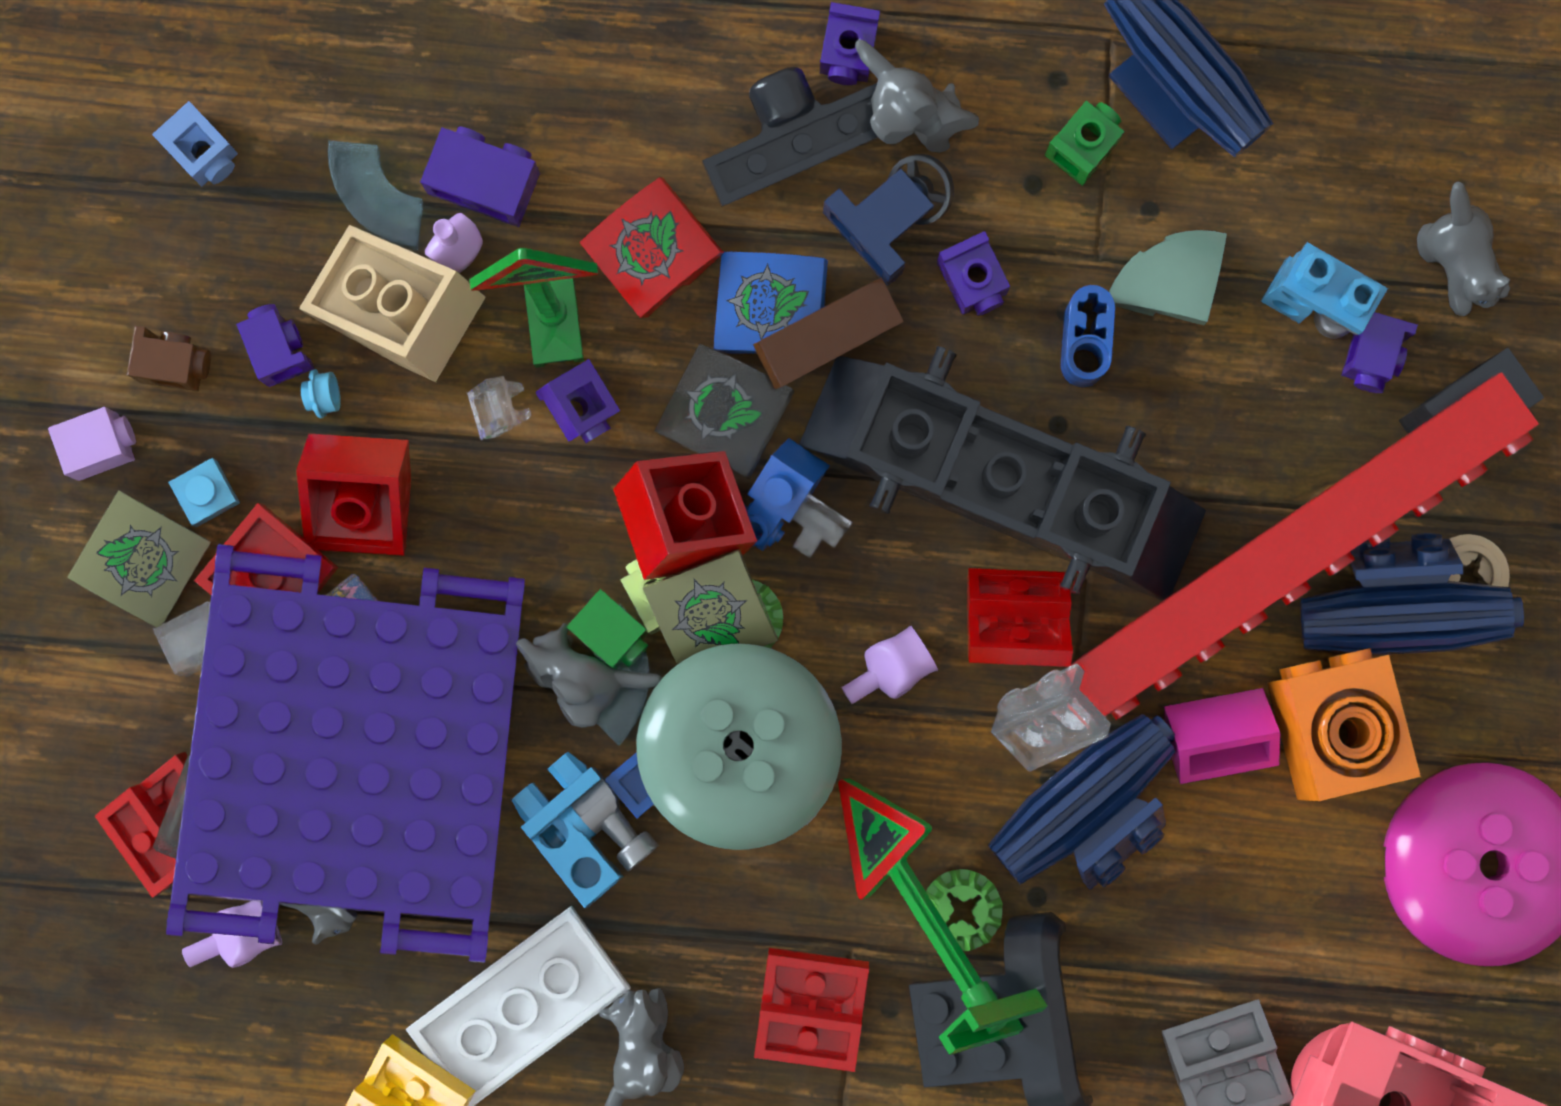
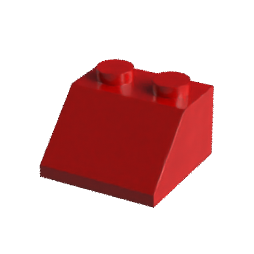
(355, 493)

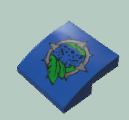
(764, 295)

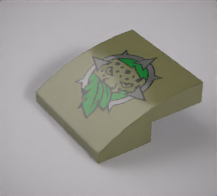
(138, 559)
(710, 607)

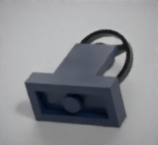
(889, 213)

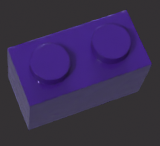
(481, 175)

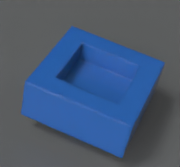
(629, 787)

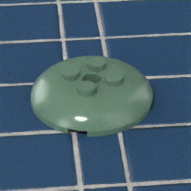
(750, 799)

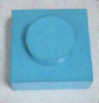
(204, 492)

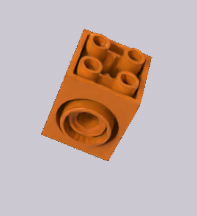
(1362, 696)

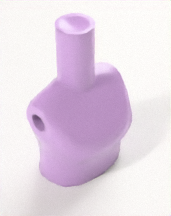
(454, 242)
(892, 667)
(233, 949)

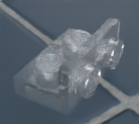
(1048, 719)

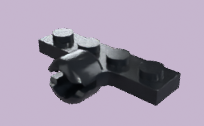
(793, 135)

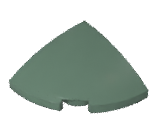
(1173, 277)

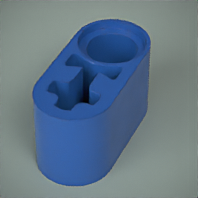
(1075, 325)

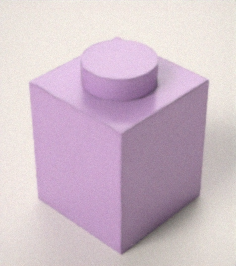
(93, 443)

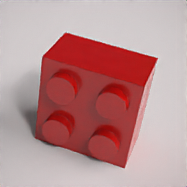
(683, 512)

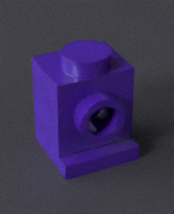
(851, 24)
(969, 295)
(273, 346)
(1378, 352)
(588, 389)

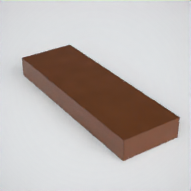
(828, 333)

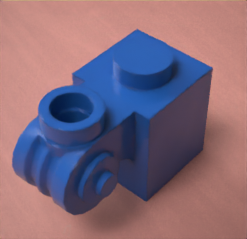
(781, 490)

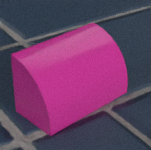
(1223, 735)

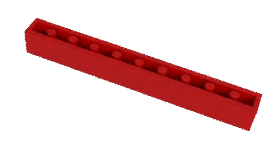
(1305, 543)

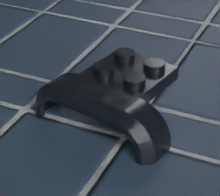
(1039, 1053)

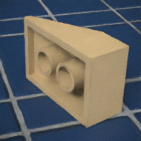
(393, 302)

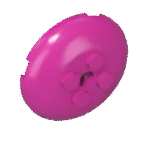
(1437, 854)

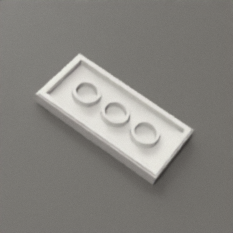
(520, 1005)

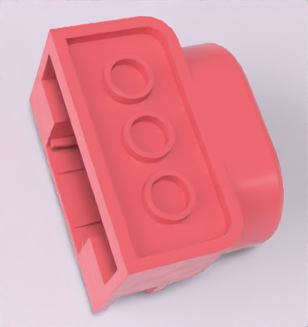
(1361, 1066)

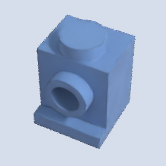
(187, 133)

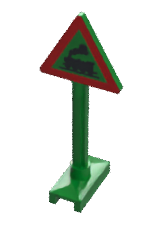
(549, 299)
(879, 844)

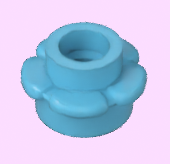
(321, 393)

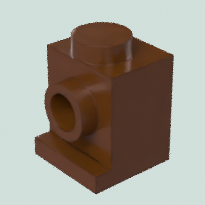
(167, 360)

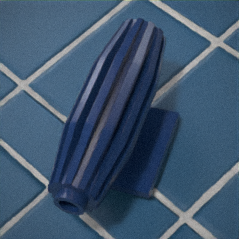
(1184, 77)
(1409, 603)
(1092, 808)

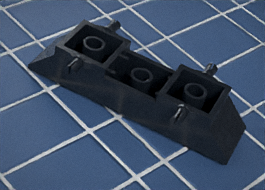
(1005, 475)

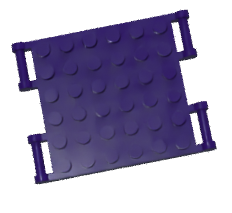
(347, 755)

